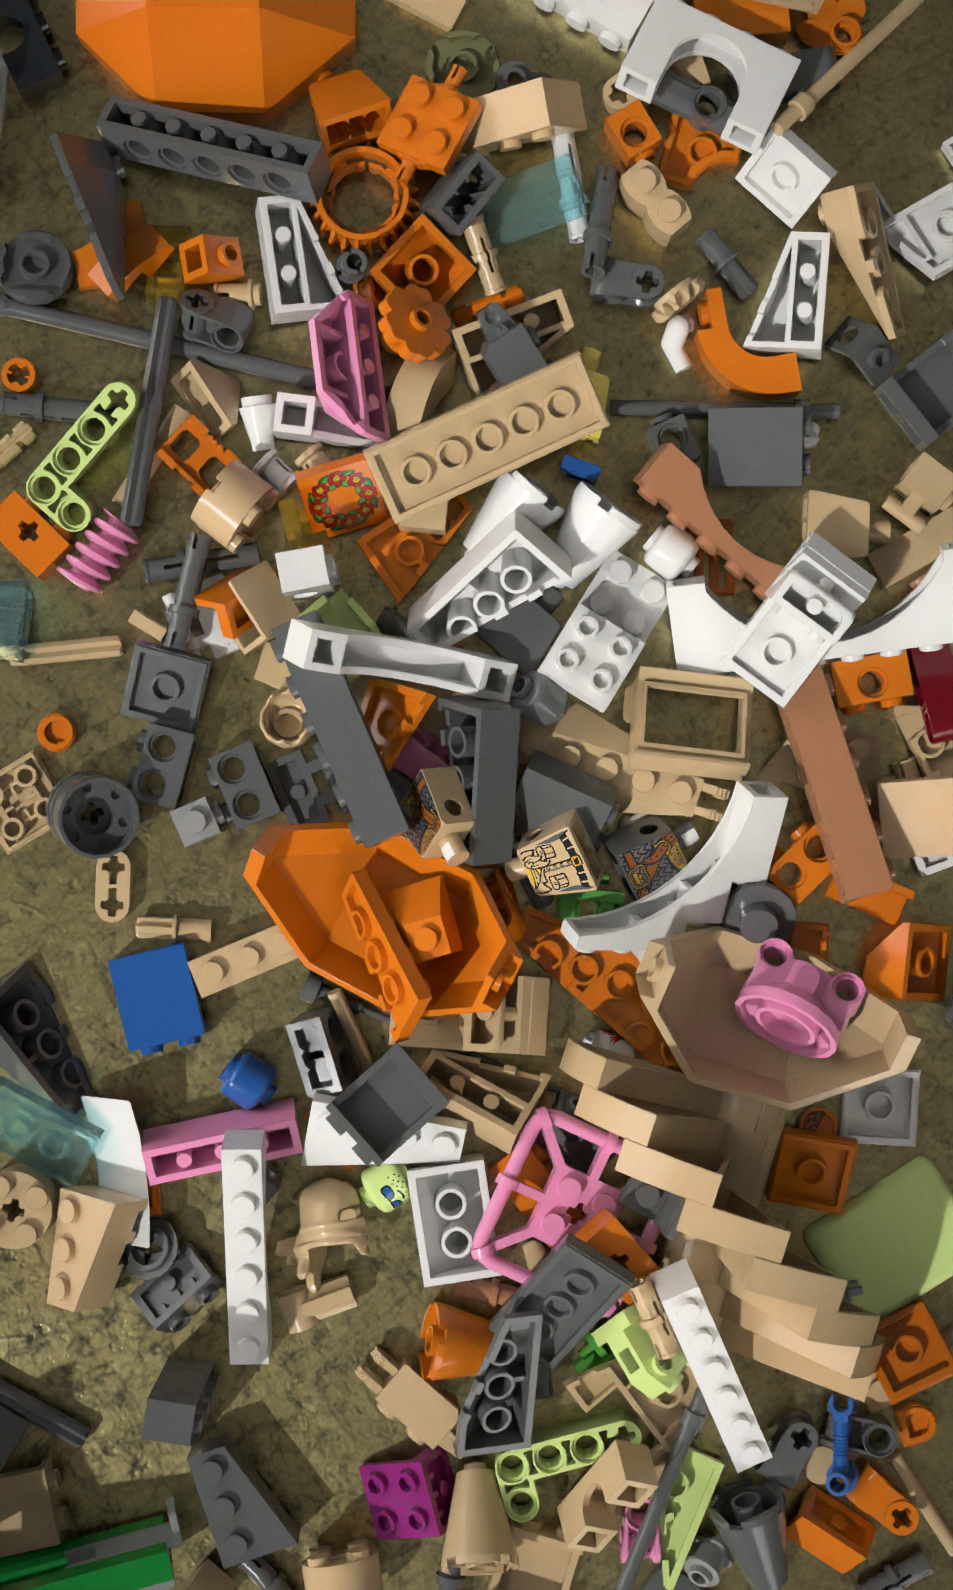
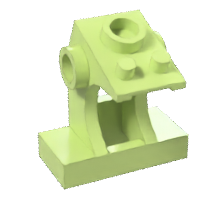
(638, 1356)

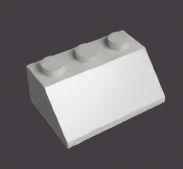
(446, 1213)

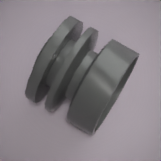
(111, 824)

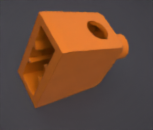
(347, 108)

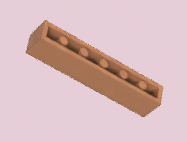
(835, 791)

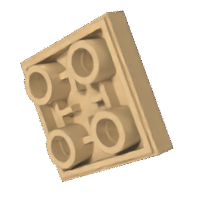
(23, 801)

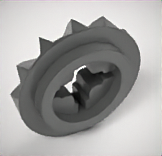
(139, 1261)

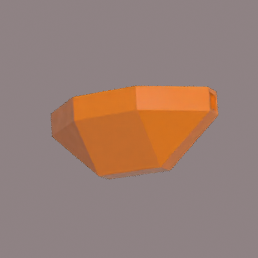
(219, 55)
(300, 881)

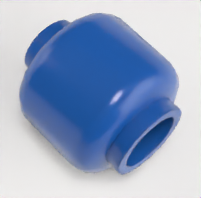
(248, 1081)

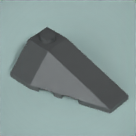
(99, 198)
(35, 1043)
(503, 1394)

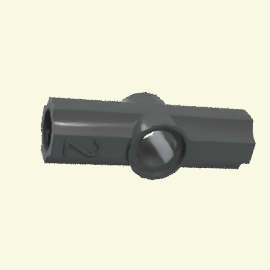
(682, 99)

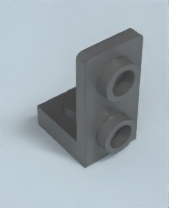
(655, 1204)

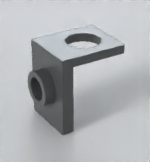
(867, 350)

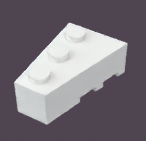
(294, 264)

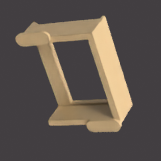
(687, 759)

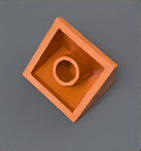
(423, 259)

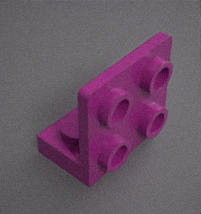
(410, 1495)

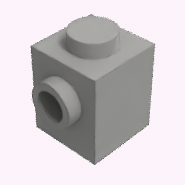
(198, 820)

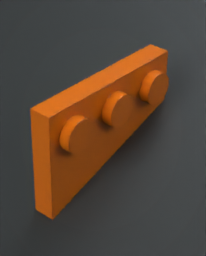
(393, 715)

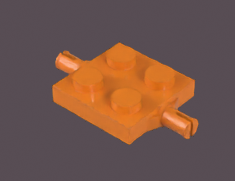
(429, 125)

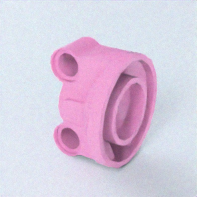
(797, 1002)

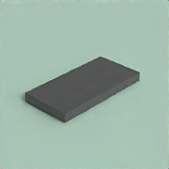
(572, 1291)

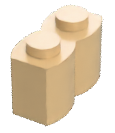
(647, 196)

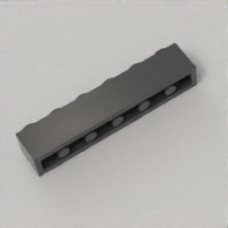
(346, 747)

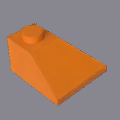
(424, 918)
(910, 963)

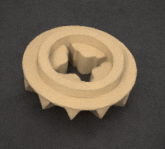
(677, 298)

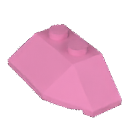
(350, 365)

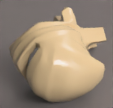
(327, 1218)

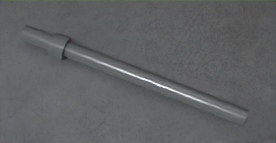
(700, 408)
(692, 1421)

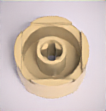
(234, 506)
(37, 1199)
(343, 1569)

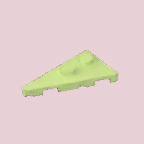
(686, 1510)

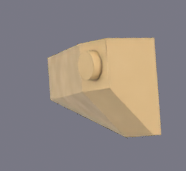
(860, 237)

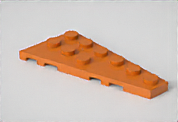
(600, 981)

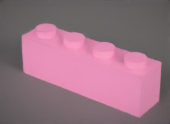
(195, 1144)

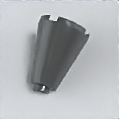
(754, 1530)

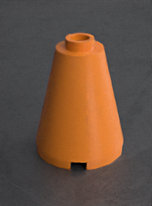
(453, 1342)

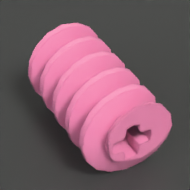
(99, 553)

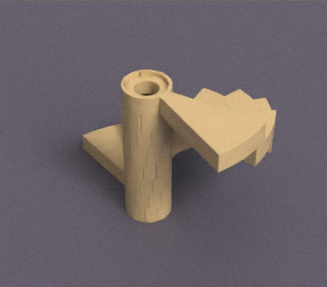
(719, 1158)

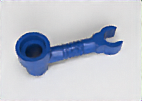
(841, 1465)

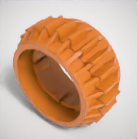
(370, 240)

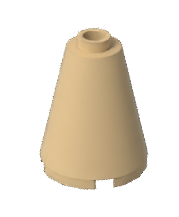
(478, 1526)

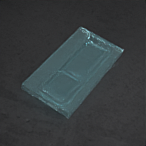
(534, 201)

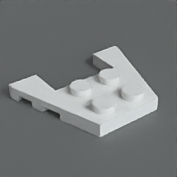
(924, 229)

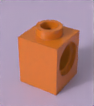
(633, 118)

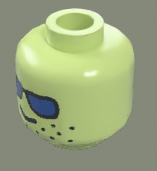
(385, 1186)

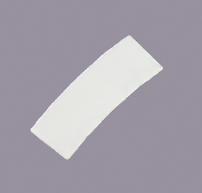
(120, 1156)

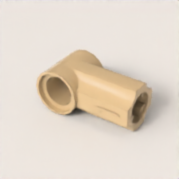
(306, 1309)

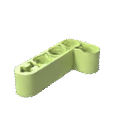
(88, 449)
(568, 1458)

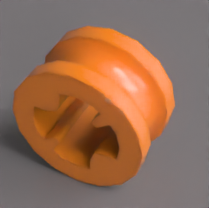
(370, 290)
(24, 365)

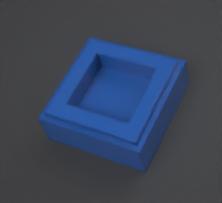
(579, 470)

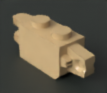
(418, 1403)

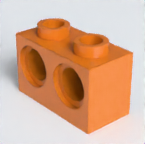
(810, 870)

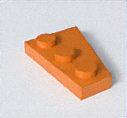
(405, 555)

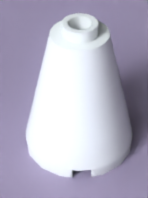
(513, 492)
(592, 531)

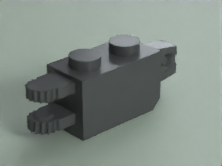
(509, 346)

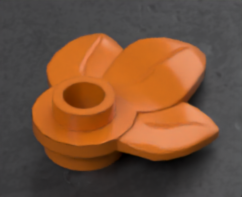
(833, 18)

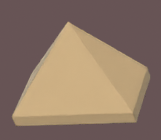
(209, 396)

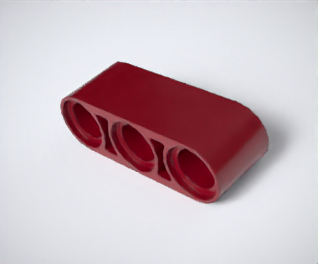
(934, 690)

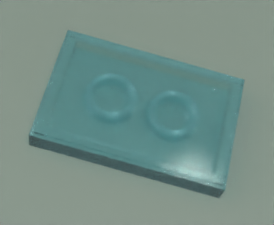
(45, 1134)

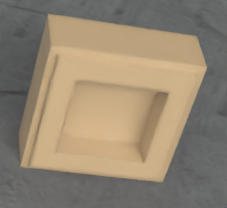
(148, 625)

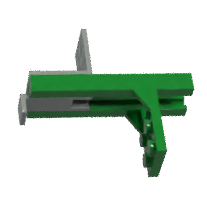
(114, 1559)

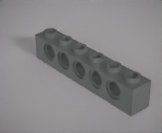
(215, 149)

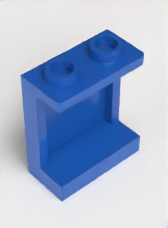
(157, 998)

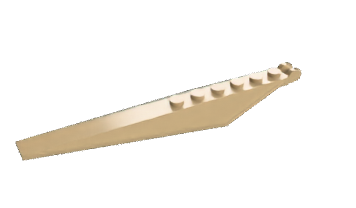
(576, 739)

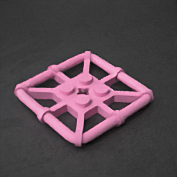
(562, 1189)

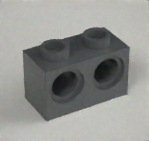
(173, 768)
(253, 781)
(321, 1052)

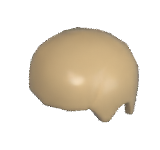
(283, 721)

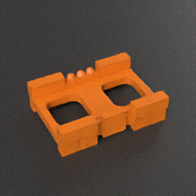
(207, 448)

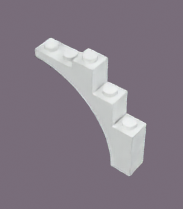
(698, 894)

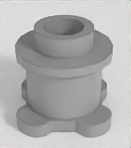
(707, 1561)

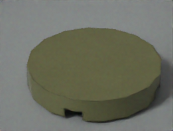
(472, 52)

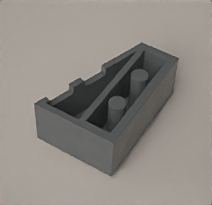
(238, 1504)

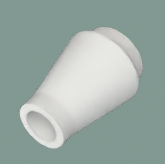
(258, 419)

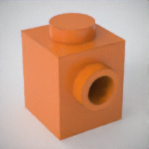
(219, 259)

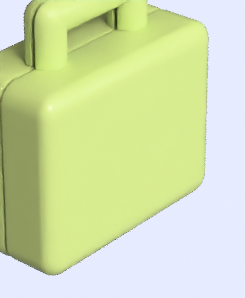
(890, 1238)

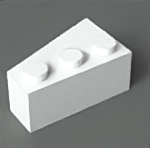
(795, 301)

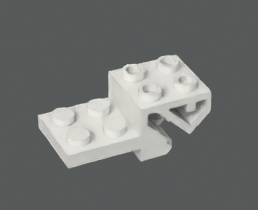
(799, 619)
(606, 631)

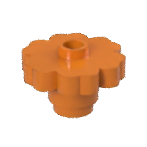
(413, 324)

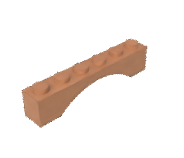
(678, 486)

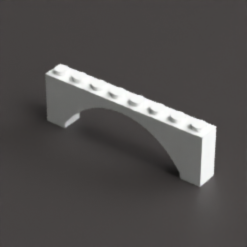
(707, 626)

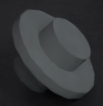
(760, 912)

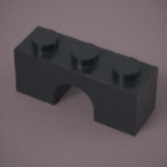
(33, 63)

